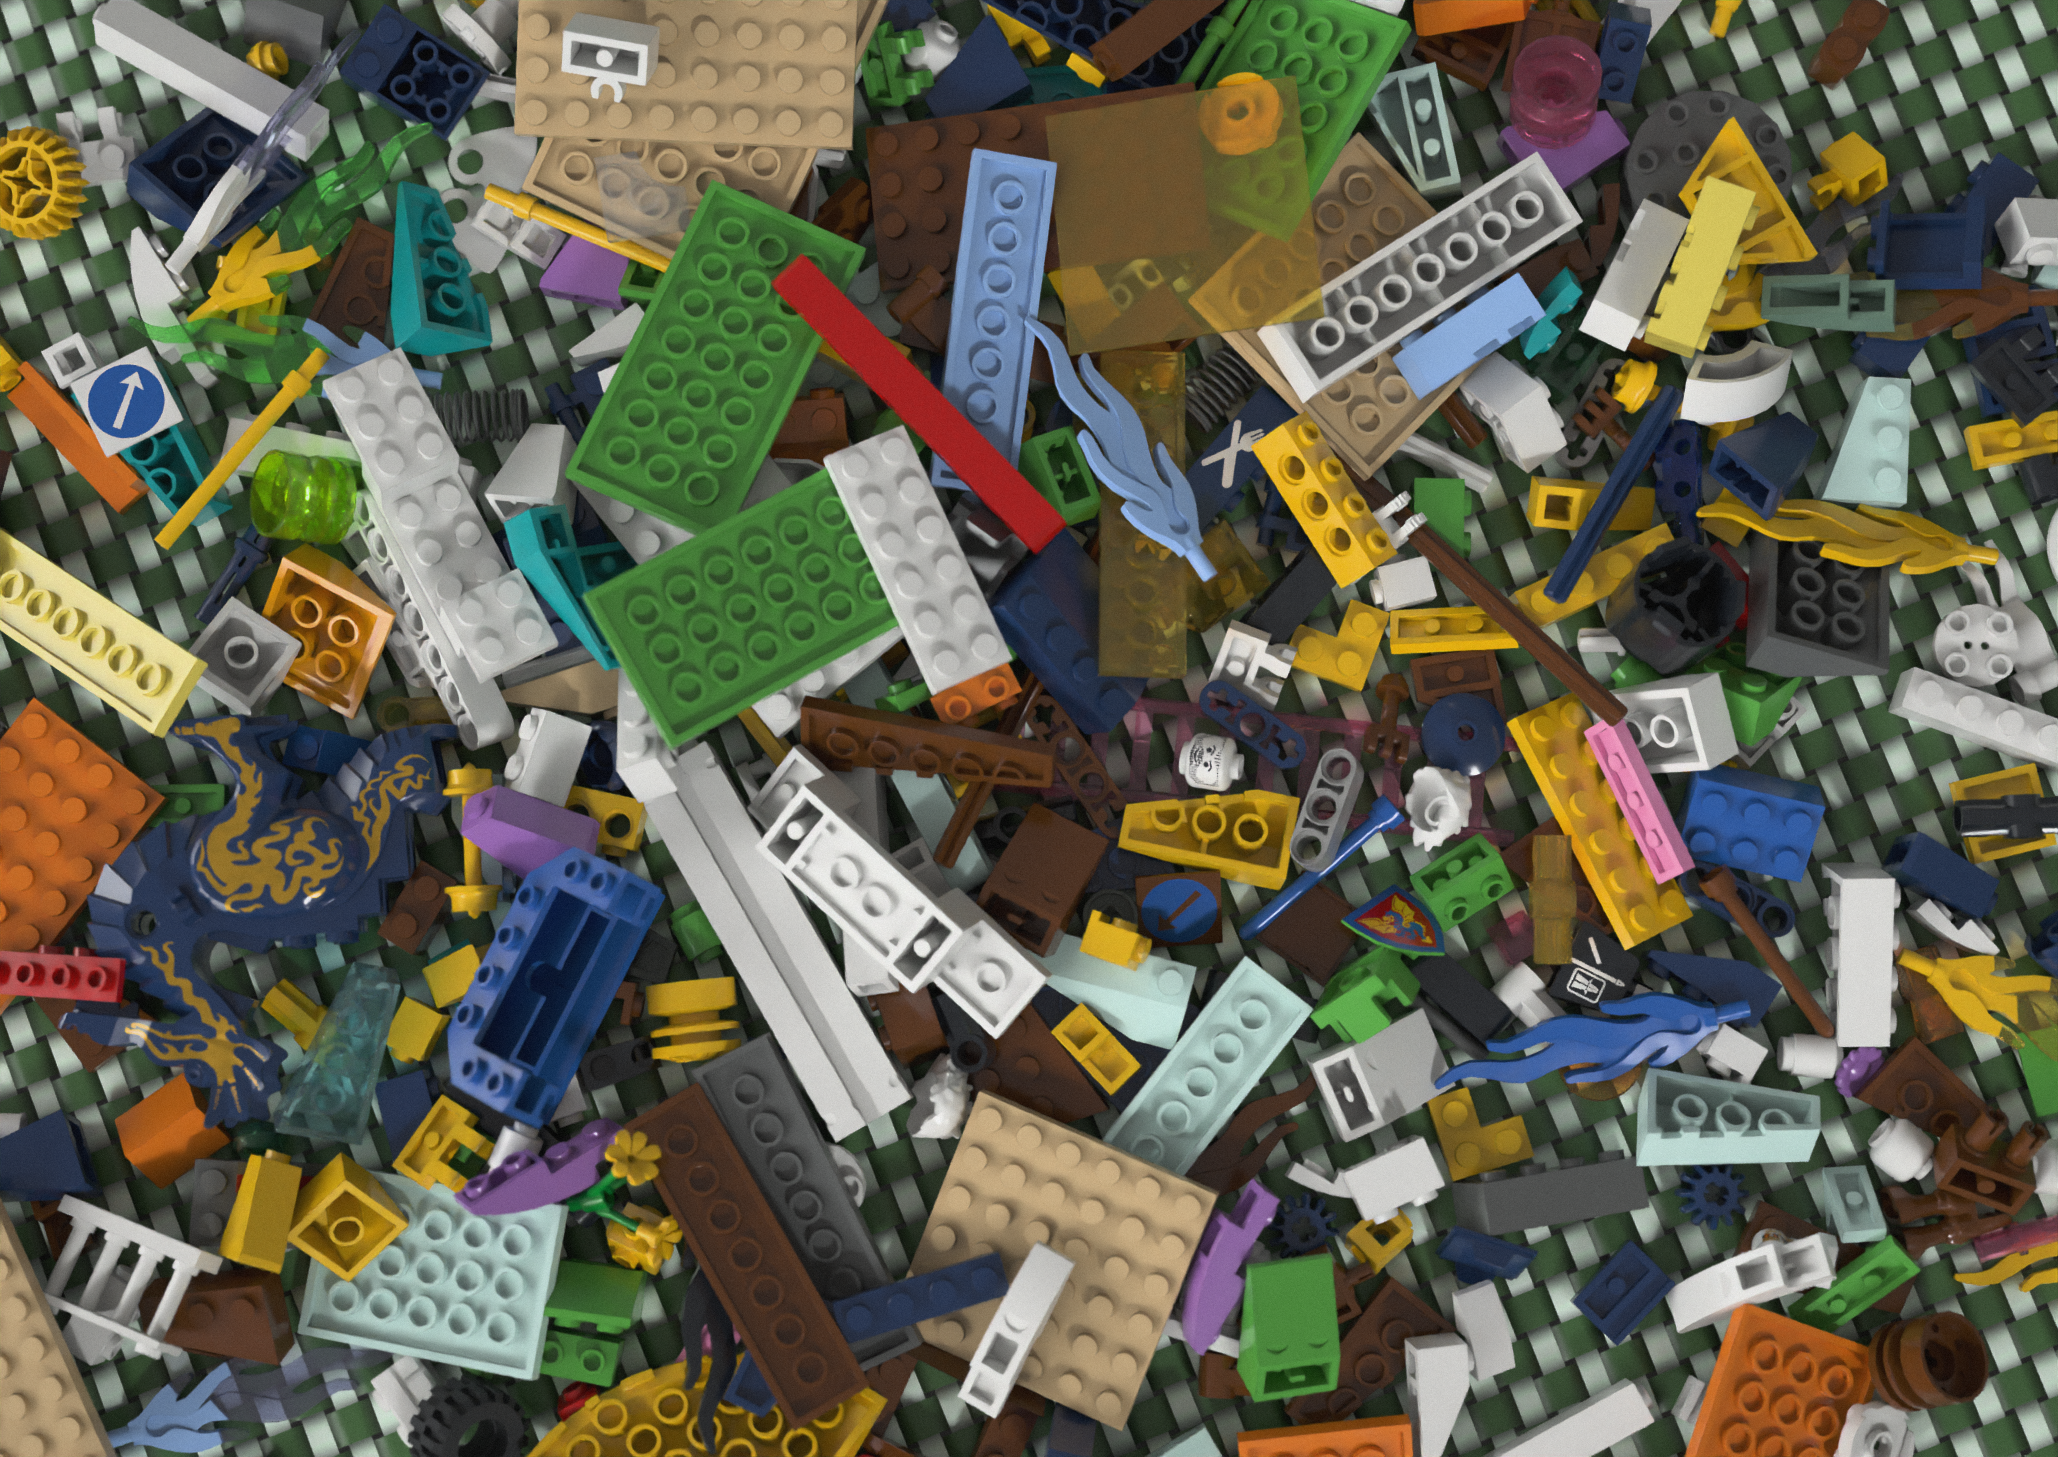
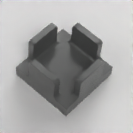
(986, 543)

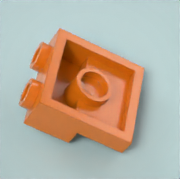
(813, 427)
(965, 700)

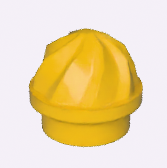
(268, 59)

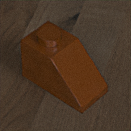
(1547, 266)

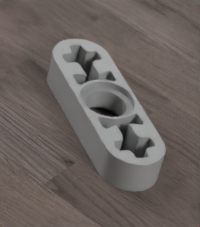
(1589, 445)

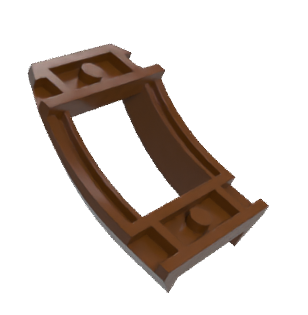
(999, 1436)

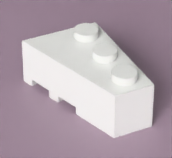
(1635, 276)

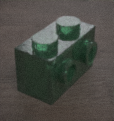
(1567, 359)

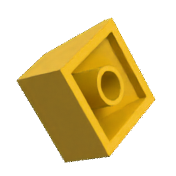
(344, 1218)

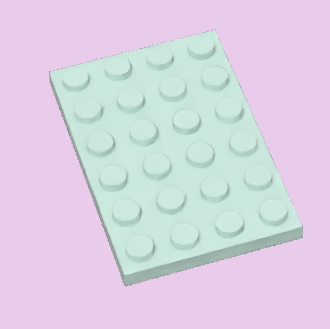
(447, 1285)

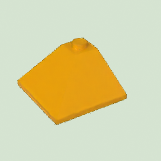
(335, 620)

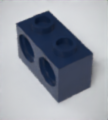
(1622, 49)

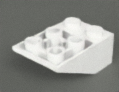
(1381, 1077)

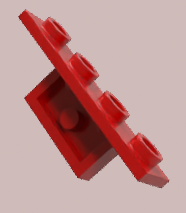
(61, 975)

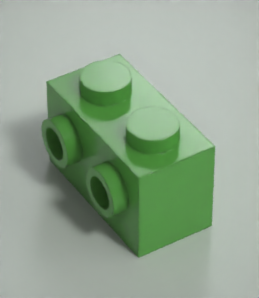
(1462, 882)

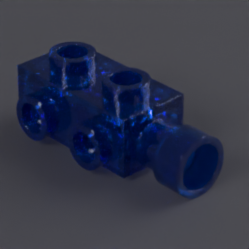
(1677, 474)

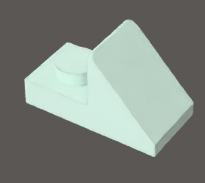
(1852, 1205)

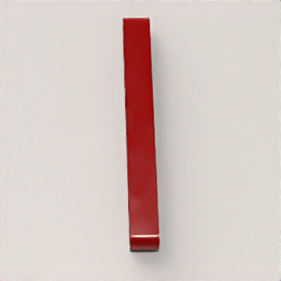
(918, 404)

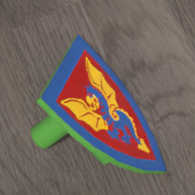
(1398, 923)

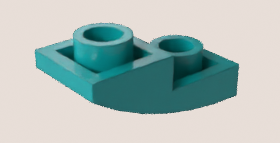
(1556, 298)

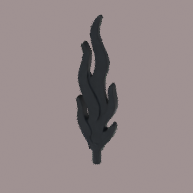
(699, 1308)

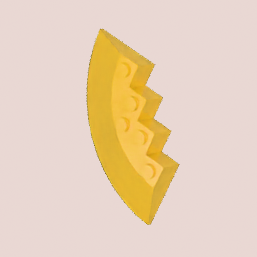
(659, 1419)

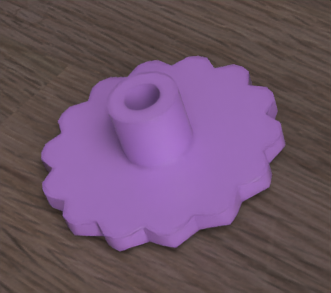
(1857, 1069)

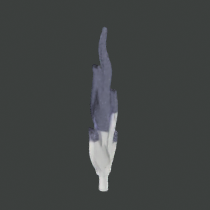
(254, 161)

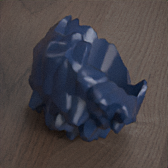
(600, 757)

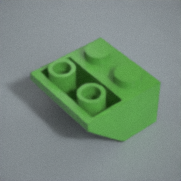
(1060, 474)
(1751, 695)
(596, 1294)

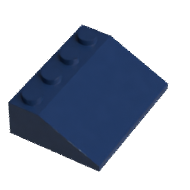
(1052, 624)

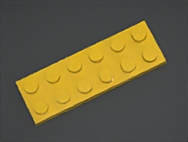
(1588, 811)

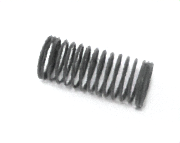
(1195, 407)
(518, 413)

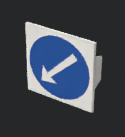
(126, 401)

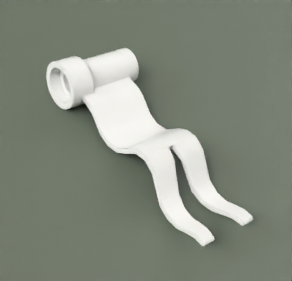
(2036, 662)

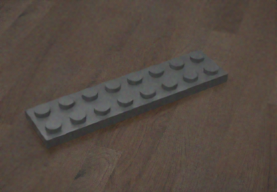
(800, 1181)

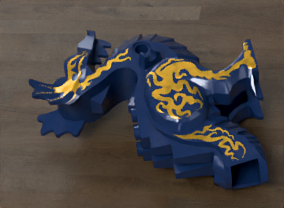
(248, 878)

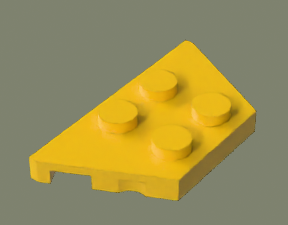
(1776, 231)

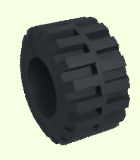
(458, 1407)

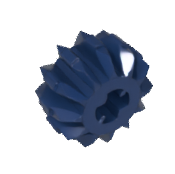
(1707, 1209)
(1312, 1218)

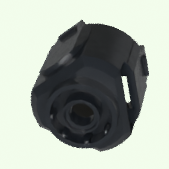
(1679, 615)

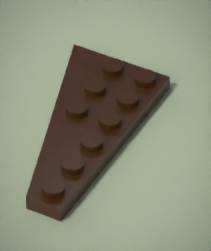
(1035, 1071)

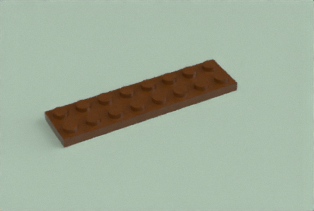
(748, 1259)

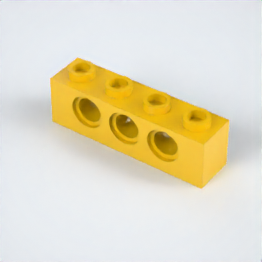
(1323, 499)

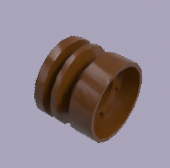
(1928, 1362)

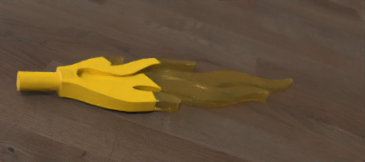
(1974, 991)

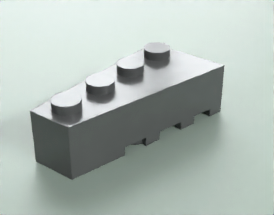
(1550, 1195)

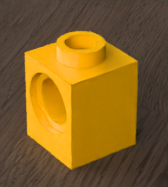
(415, 1030)

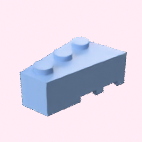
(1468, 335)

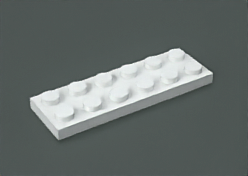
(917, 559)

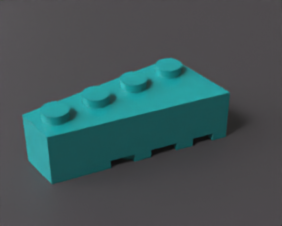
(176, 463)

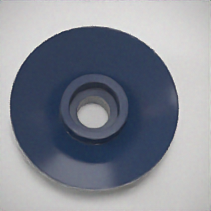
(1441, 736)

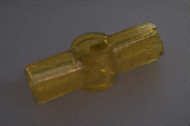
(1552, 899)

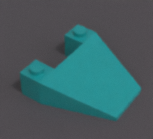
(562, 573)

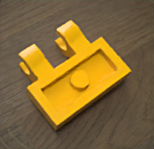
(437, 1141)

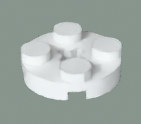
(1875, 1423)

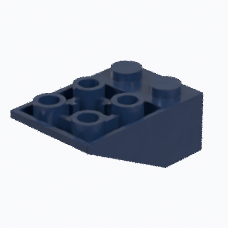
(413, 73)

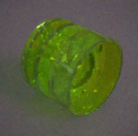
(303, 497)

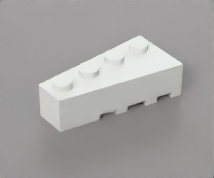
(1861, 953)

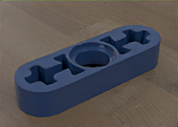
(1232, 699)

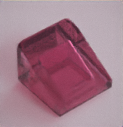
(1513, 938)

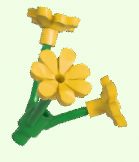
(631, 1165)

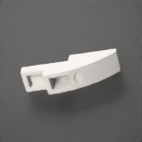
(163, 300)
(1751, 1280)
(1016, 1328)

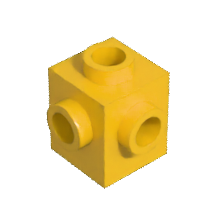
(625, 1246)

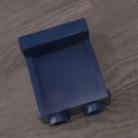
(1929, 247)

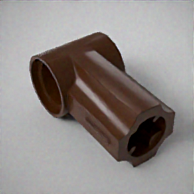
(1220, 1377)

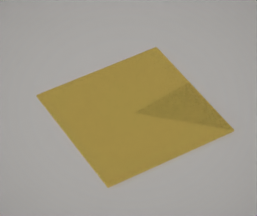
(1184, 216)

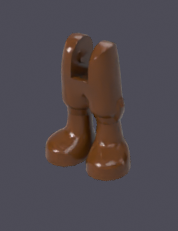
(1956, 1227)

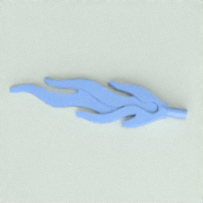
(1155, 508)

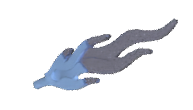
(227, 1395)

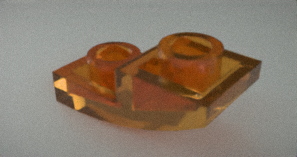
(1930, 1011)

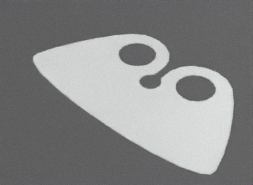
(505, 164)

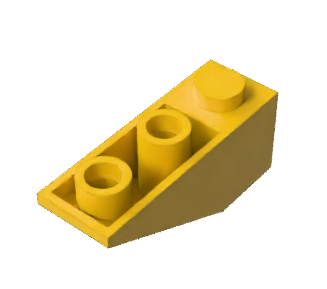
(1567, 503)

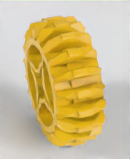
(39, 183)

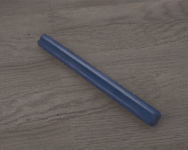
(1613, 494)

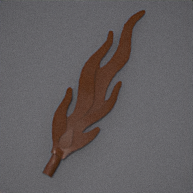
(1221, 1165)

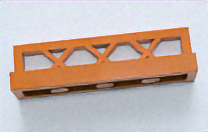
(74, 438)

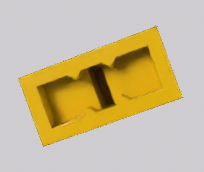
(606, 807)

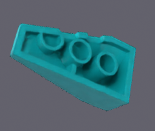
(431, 289)

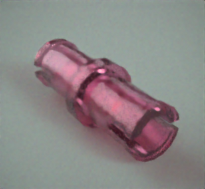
(2017, 1238)

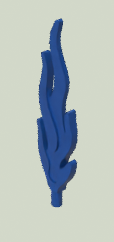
(1619, 1045)

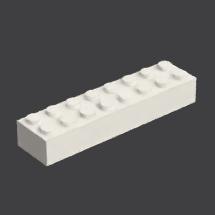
(1423, 276)

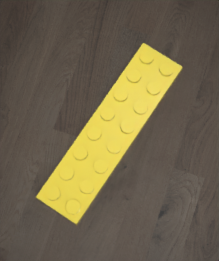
(93, 638)

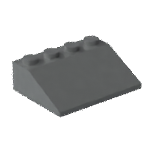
(1814, 612)

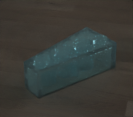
(342, 1064)

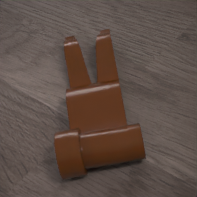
(925, 307)

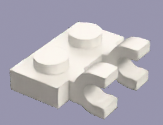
(107, 158)
(1239, 661)

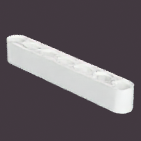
(472, 705)

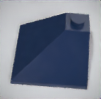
(189, 162)

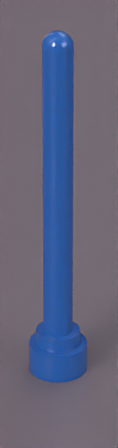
(1381, 817)

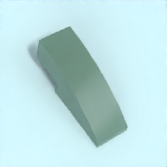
(1830, 302)

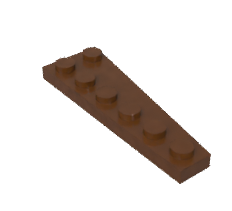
(868, 737)

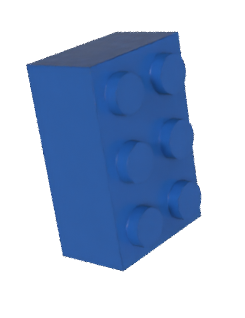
(1750, 821)

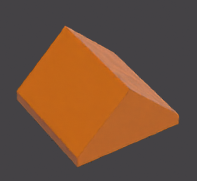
(169, 1132)

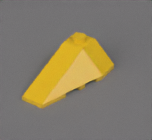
(1235, 833)

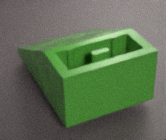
(1289, 1328)

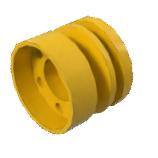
(693, 1018)

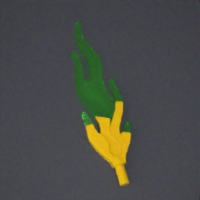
(259, 270)

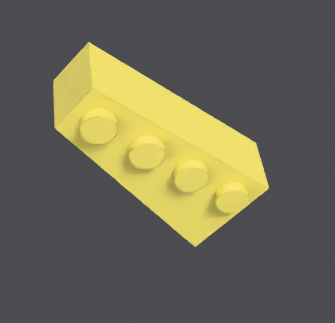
(1700, 268)

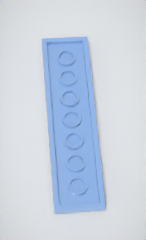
(992, 296)

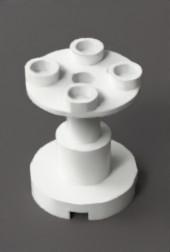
(485, 30)

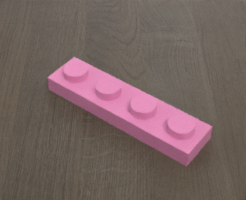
(1639, 800)

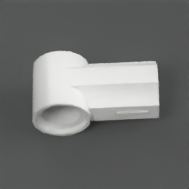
(1526, 996)

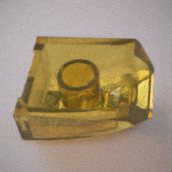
(1236, 582)

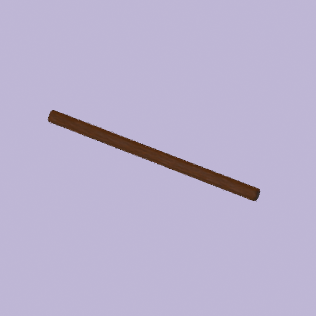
(1496, 605)
(978, 792)

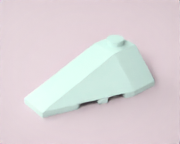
(1138, 1003)

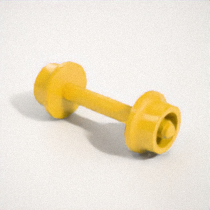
(1636, 383)
(473, 896)

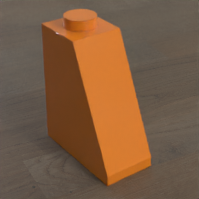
(1455, 15)

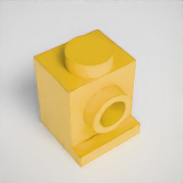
(1115, 942)
(1363, 1246)

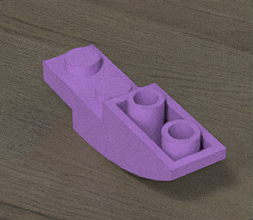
(533, 1182)
(1213, 1277)

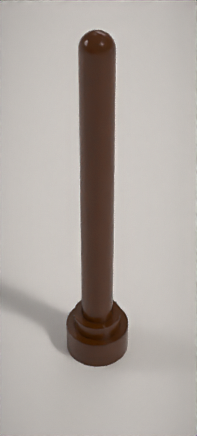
(1721, 886)

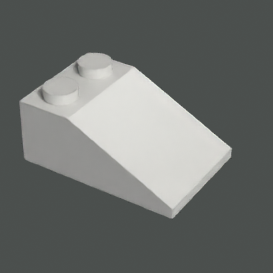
(1679, 722)

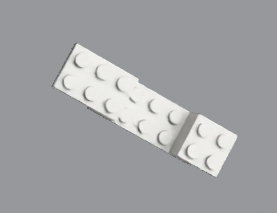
(434, 519)
(884, 904)

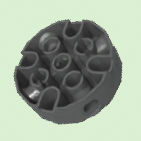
(1677, 138)

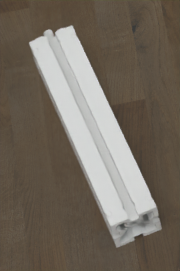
(776, 946)

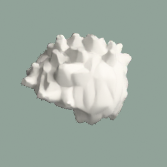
(1437, 805)
(941, 1101)

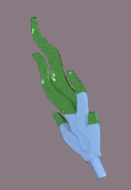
(274, 356)

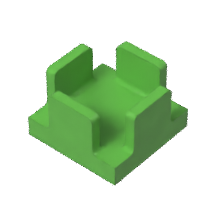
(1356, 995)

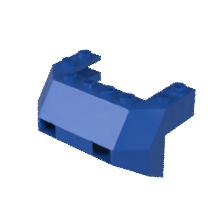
(548, 983)

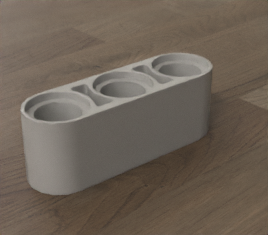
(1325, 789)

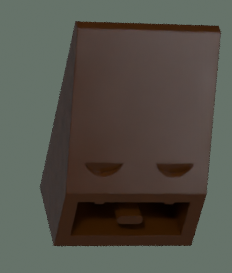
(1042, 879)

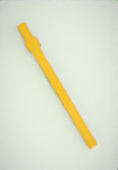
(529, 208)
(294, 385)

